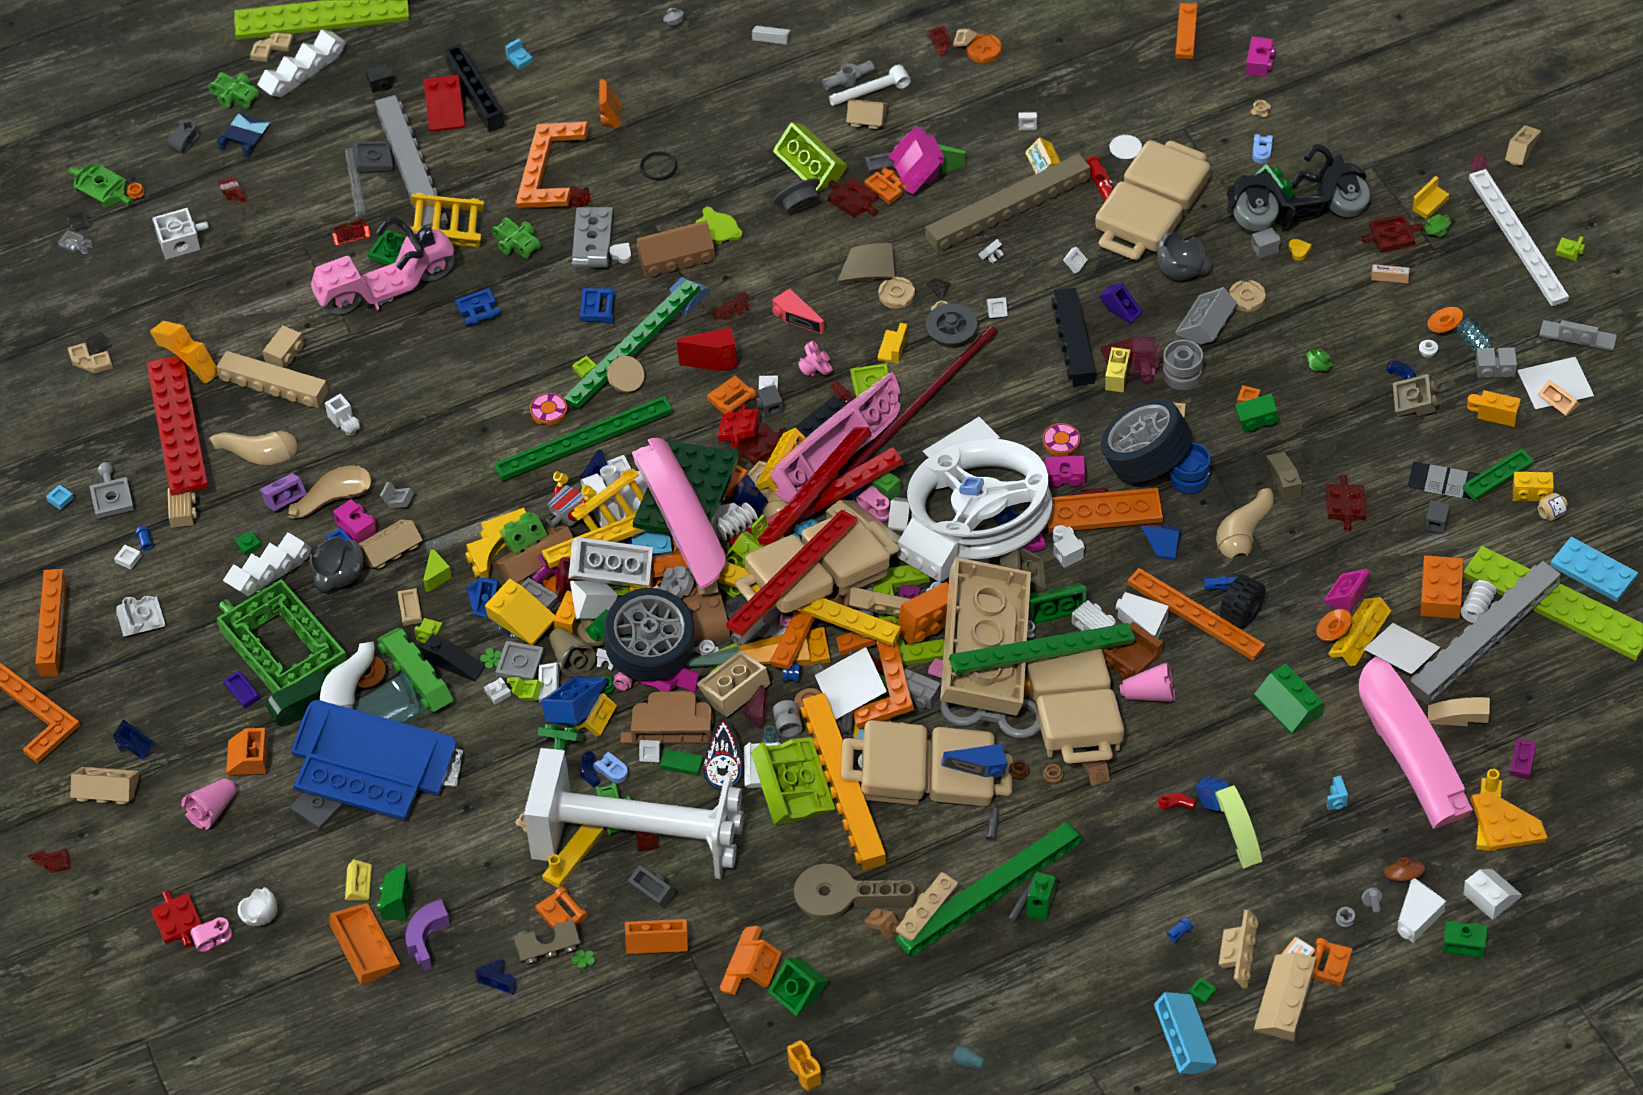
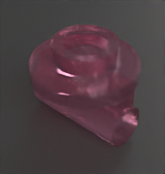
(1478, 163)

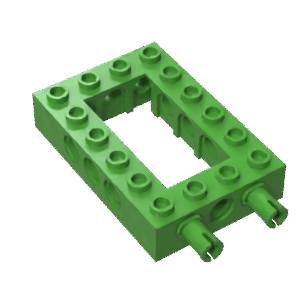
(266, 604)

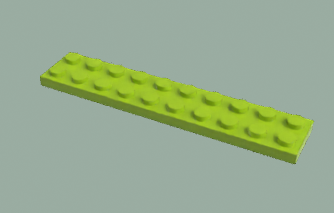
(317, 16)
(1563, 605)

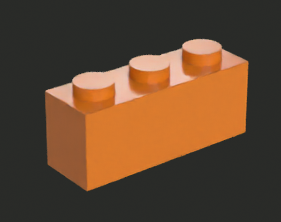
(656, 936)

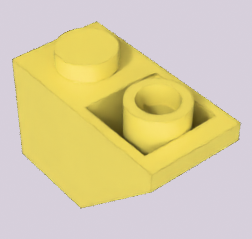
(1117, 369)

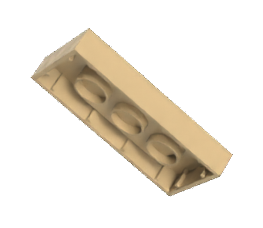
(983, 611)

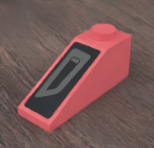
(797, 312)

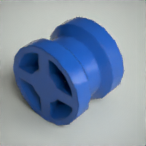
(792, 674)

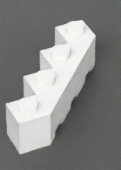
(306, 63)
(270, 566)

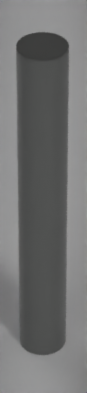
(1021, 902)

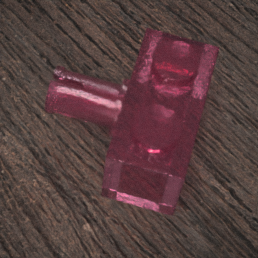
(1145, 357)

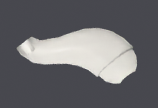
(342, 681)

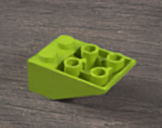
(736, 555)

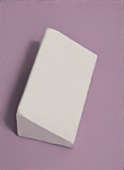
(771, 35)

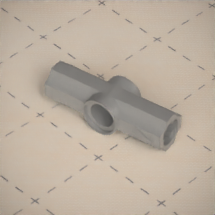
(759, 628)

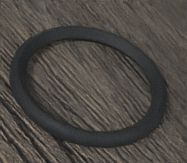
(658, 153)

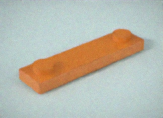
(1186, 31)

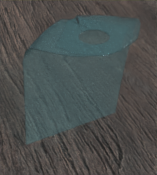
(390, 700)

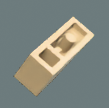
(1522, 145)

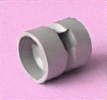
(787, 718)

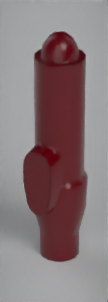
(1088, 491)

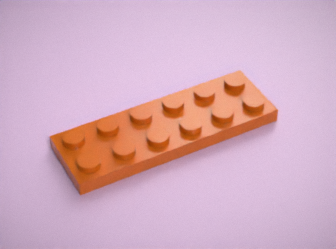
(1106, 509)

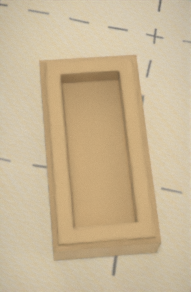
(409, 607)

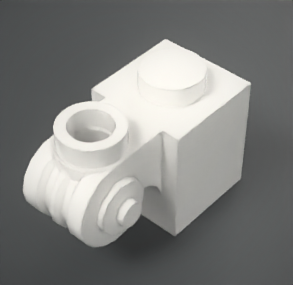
(341, 415)
(1066, 546)

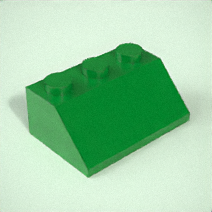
(1056, 603)
(1289, 699)

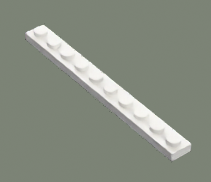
(1518, 237)

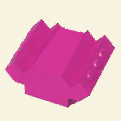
(917, 159)

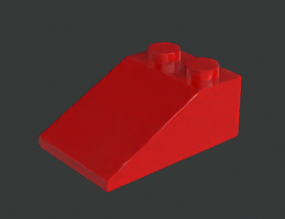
(444, 103)
(708, 350)

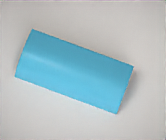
(1185, 1033)

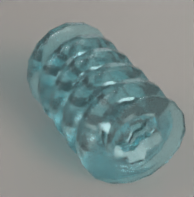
(1473, 334)

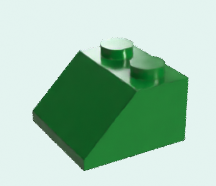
(395, 894)
(797, 985)

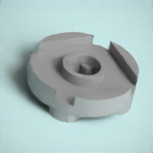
(677, 575)

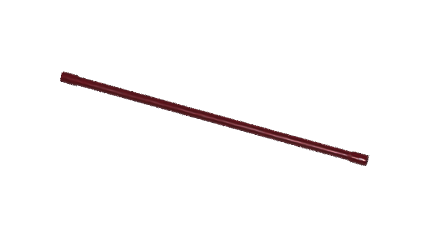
(983, 339)

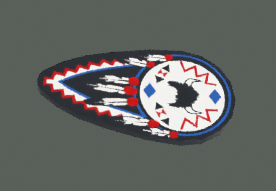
(722, 756)

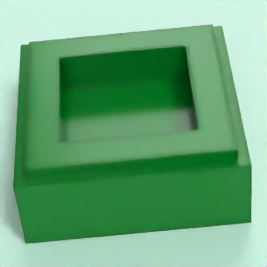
(1202, 991)

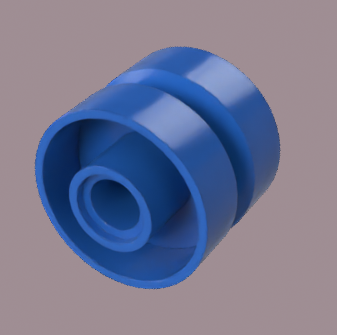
(1192, 471)

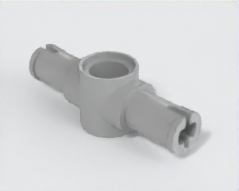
(848, 75)

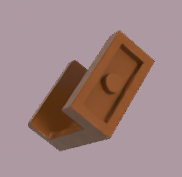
(1134, 657)

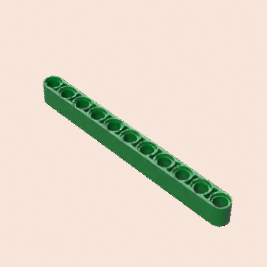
(993, 887)

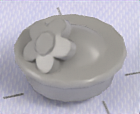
(673, 17)

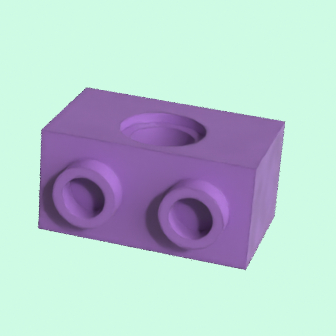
(283, 491)

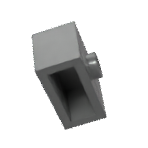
(652, 886)

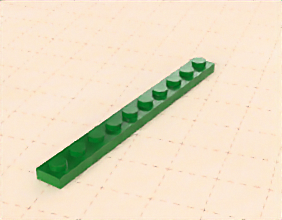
(633, 342)
(583, 438)
(1041, 648)

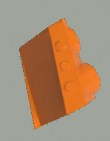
(609, 106)

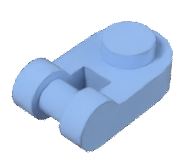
(1262, 154)
(617, 770)

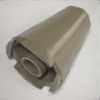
(571, 652)

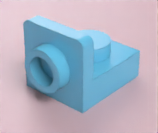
(518, 55)
(1339, 795)

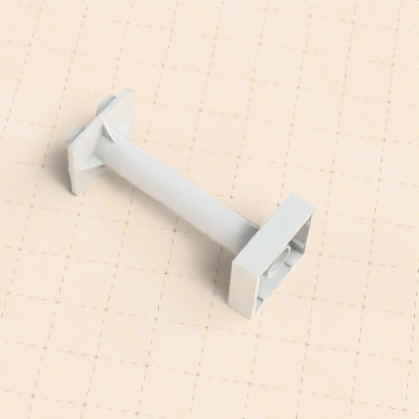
(553, 804)

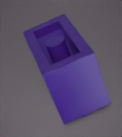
(1120, 302)

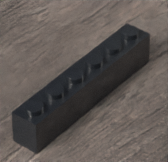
(474, 87)
(1073, 336)

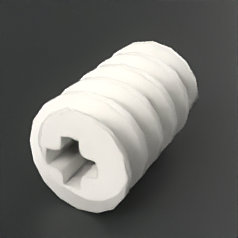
(735, 520)
(1478, 600)

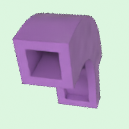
(421, 926)

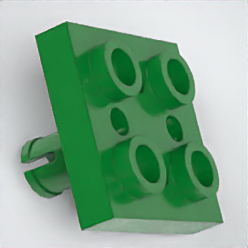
(387, 245)
(561, 736)

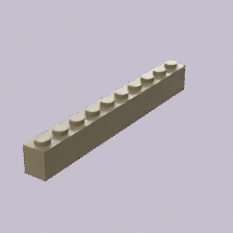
(1007, 203)

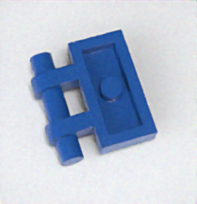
(477, 302)

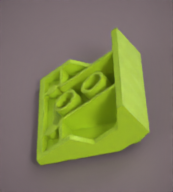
(792, 780)

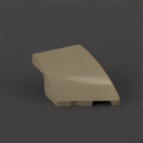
(868, 263)

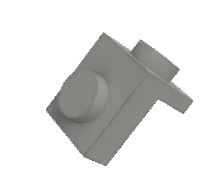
(396, 497)

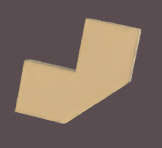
(278, 41)
(94, 363)

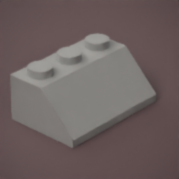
(1207, 316)

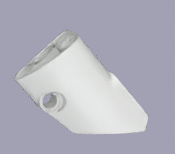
(608, 476)

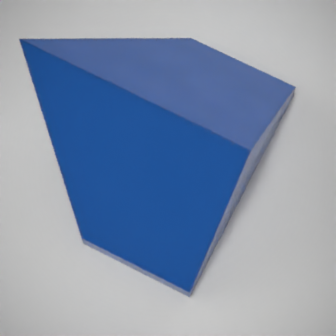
(1163, 540)
(480, 593)

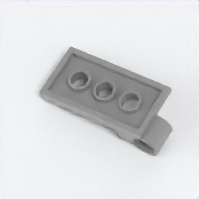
(598, 247)

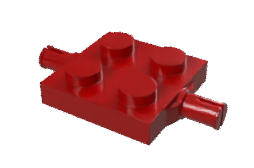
(738, 425)
(176, 918)

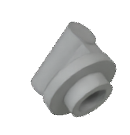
(1372, 897)

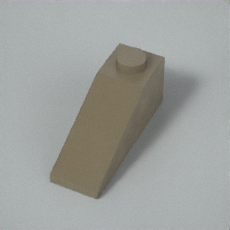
(1285, 476)

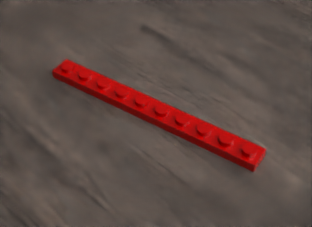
(814, 485)
(845, 485)
(791, 573)

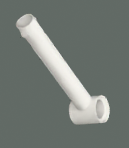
(896, 76)

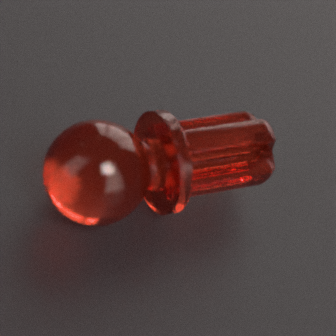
(841, 392)

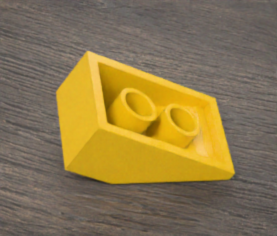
(519, 612)

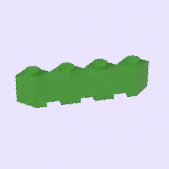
(420, 673)

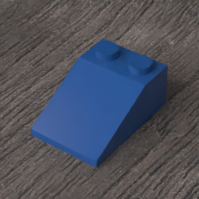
(572, 700)

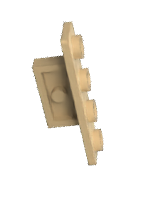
(876, 601)
(926, 906)
(1238, 948)

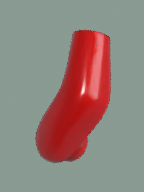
(1176, 800)

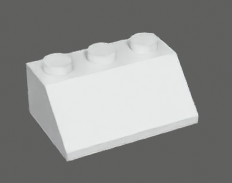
(927, 550)

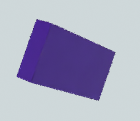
(241, 689)

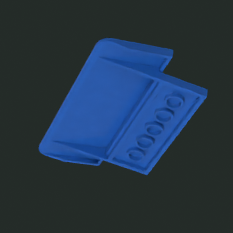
(368, 759)

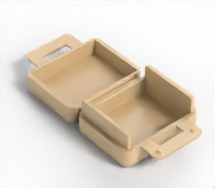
(1152, 197)
(850, 563)
(1076, 705)
(905, 765)

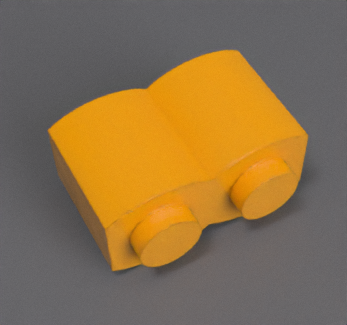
(804, 1065)

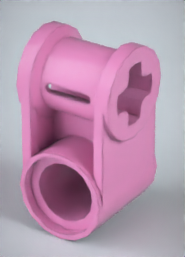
(874, 503)
(210, 934)

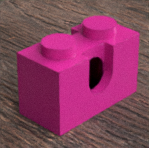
(1259, 56)
(1072, 474)
(354, 521)

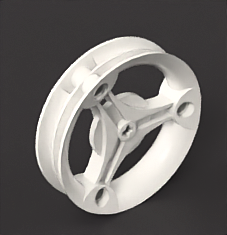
(948, 467)

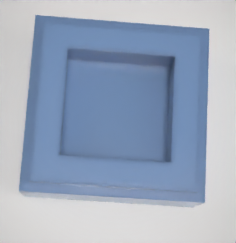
(971, 485)

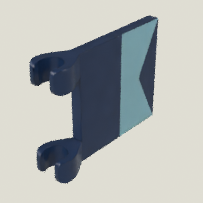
(244, 131)

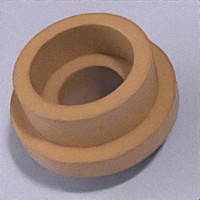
(1053, 769)

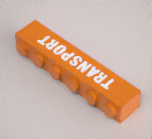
(51, 623)

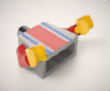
(565, 501)

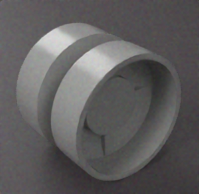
(1182, 364)

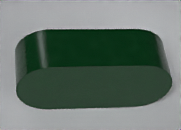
(292, 701)

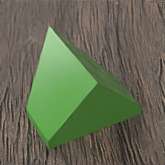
(953, 158)

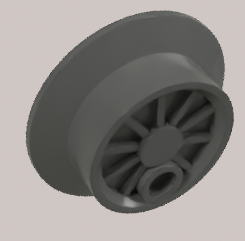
(798, 195)
(951, 324)

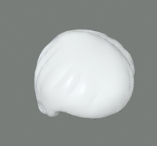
(258, 908)

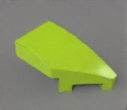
(525, 689)

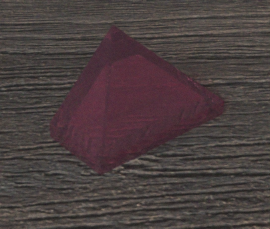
(755, 708)

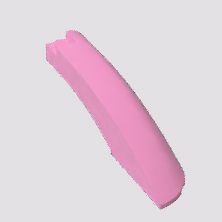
(870, 409)
(681, 511)
(1413, 743)

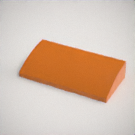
(363, 942)

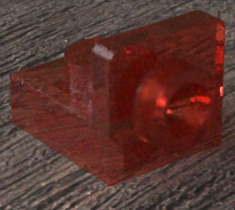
(579, 197)

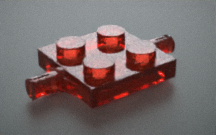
(853, 197)
(1392, 233)
(760, 446)
(1345, 502)

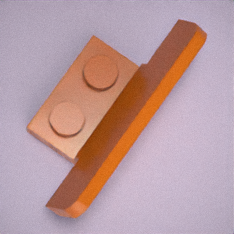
(751, 959)

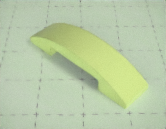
(1240, 826)

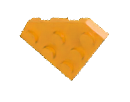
(1506, 824)

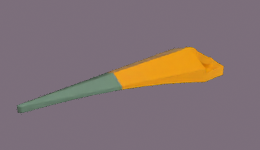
(812, 650)

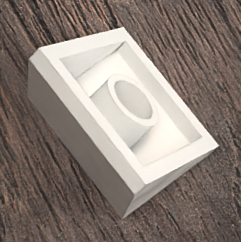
(591, 598)

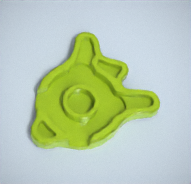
(721, 226)

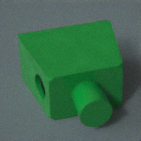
(1044, 890)

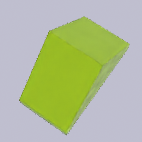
(436, 571)

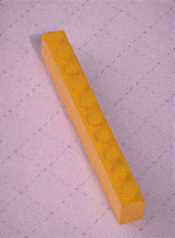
(849, 796)

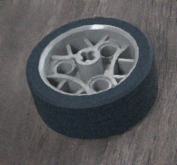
(1146, 440)
(649, 634)

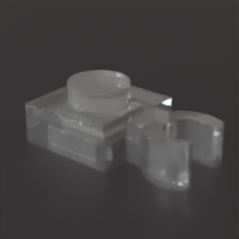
(73, 241)

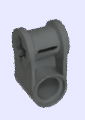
(183, 136)

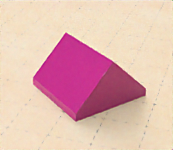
(1348, 590)

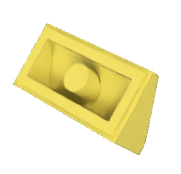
(358, 881)

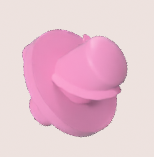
(814, 361)

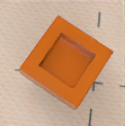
(1247, 393)

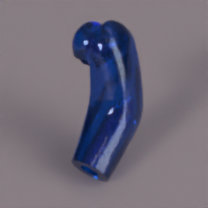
(1400, 368)
(587, 771)

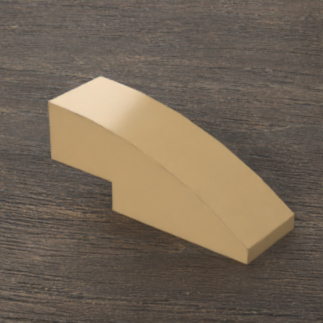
(1459, 711)

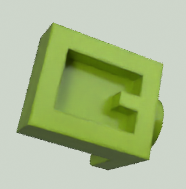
(1570, 249)
(426, 629)

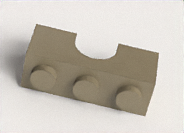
(530, 949)

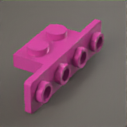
(684, 678)

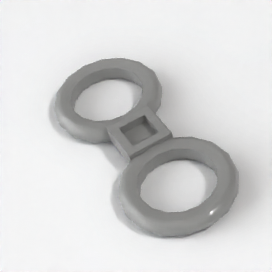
(993, 716)

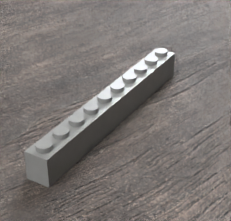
(406, 154)
(1484, 632)

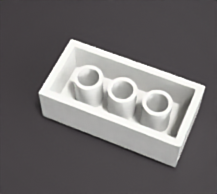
(610, 562)

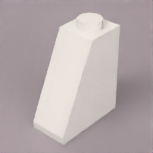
(1143, 612)
(1419, 911)

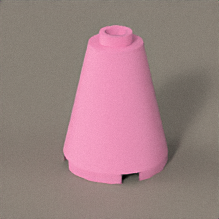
(1150, 685)
(208, 802)

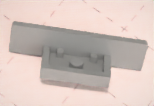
(1578, 334)

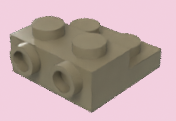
(1415, 396)

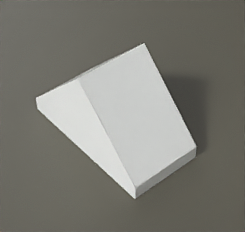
(899, 514)

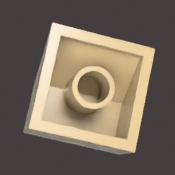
(866, 112)

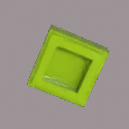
(583, 366)

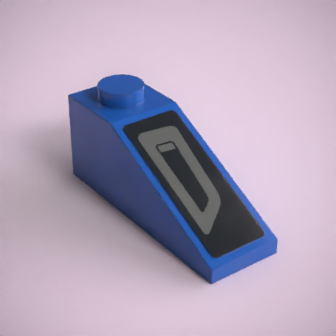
(980, 761)

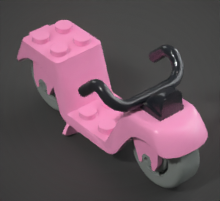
(423, 256)

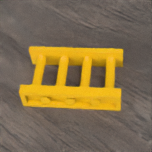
(457, 238)
(583, 509)

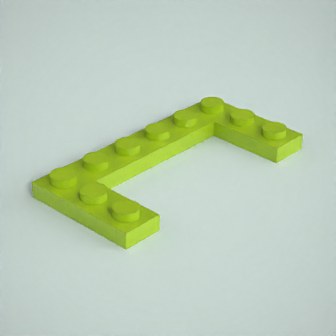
(917, 652)

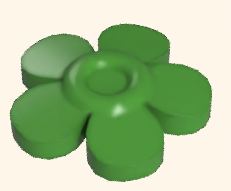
(490, 658)
(583, 958)

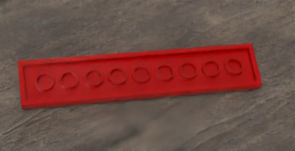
(177, 425)

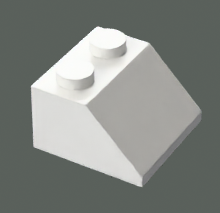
(1490, 892)

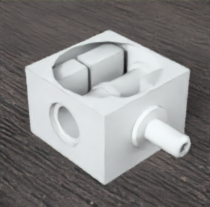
(177, 233)

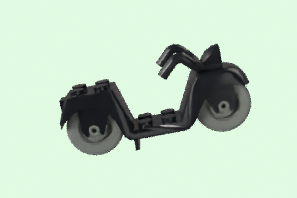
(1261, 202)

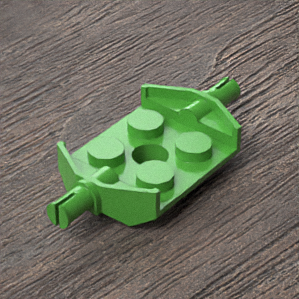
(108, 192)

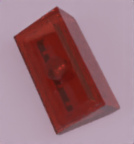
(350, 232)

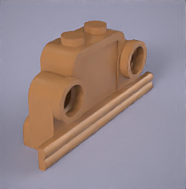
(670, 719)

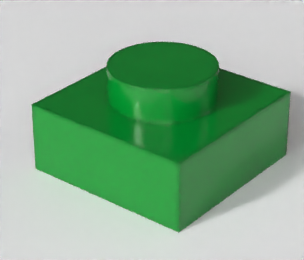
(247, 543)

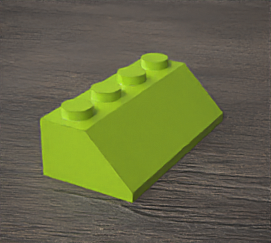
(809, 156)

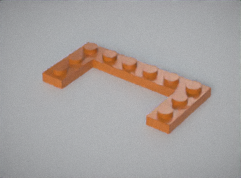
(530, 193)
(900, 697)
(59, 721)

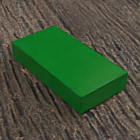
(681, 762)

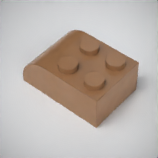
(708, 615)

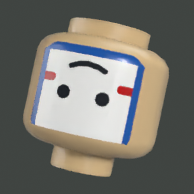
(1552, 507)

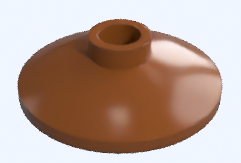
(376, 674)
(1404, 869)

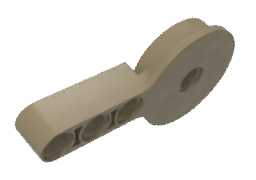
(844, 890)

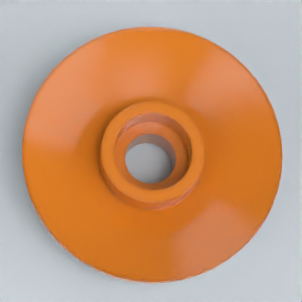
(1445, 319)
(1334, 625)

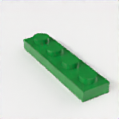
(1498, 474)

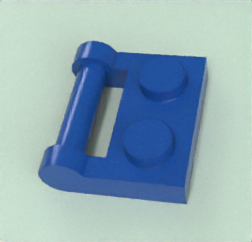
(591, 305)

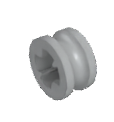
(1340, 919)

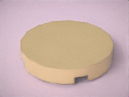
(896, 292)
(1248, 295)
(625, 374)

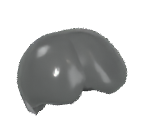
(1182, 258)
(336, 563)

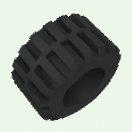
(1242, 601)

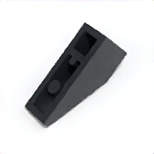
(451, 658)

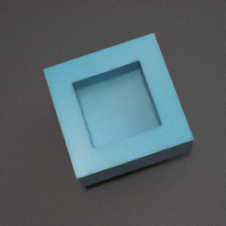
(59, 497)

